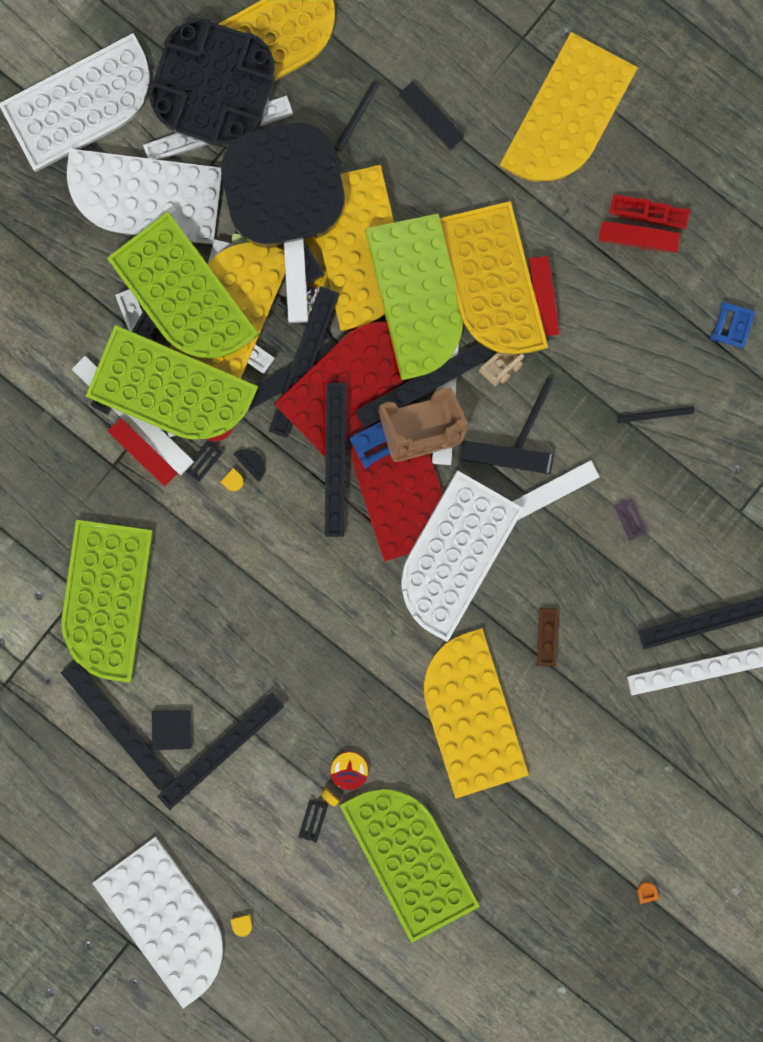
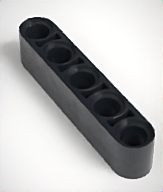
(506, 457)

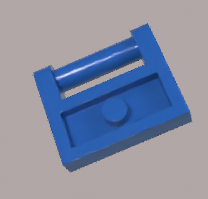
(738, 328)
(368, 440)

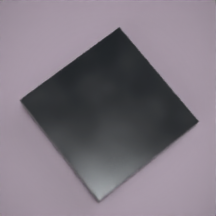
(171, 730)

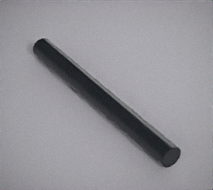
(356, 116)
(534, 413)
(655, 414)

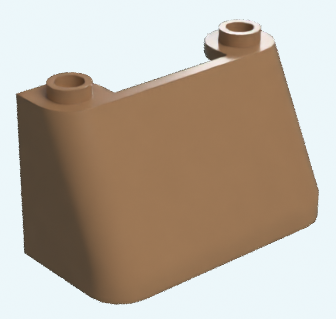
(423, 426)

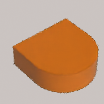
(647, 892)

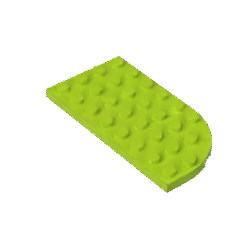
(181, 292)
(416, 292)
(168, 388)
(105, 597)
(410, 860)

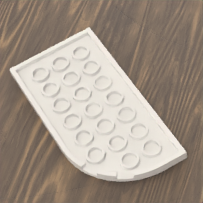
(79, 103)
(133, 192)
(455, 553)
(165, 919)

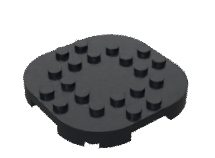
(212, 82)
(283, 184)

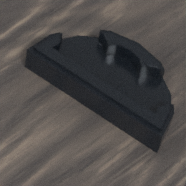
(252, 462)

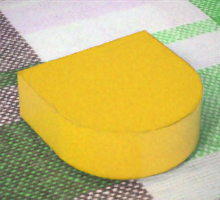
(233, 481)
(330, 797)
(242, 925)

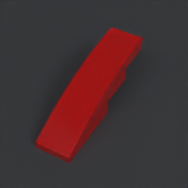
(649, 212)
(640, 237)
(544, 293)
(142, 451)

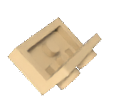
(500, 367)

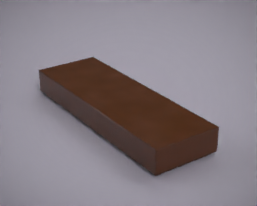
(547, 637)

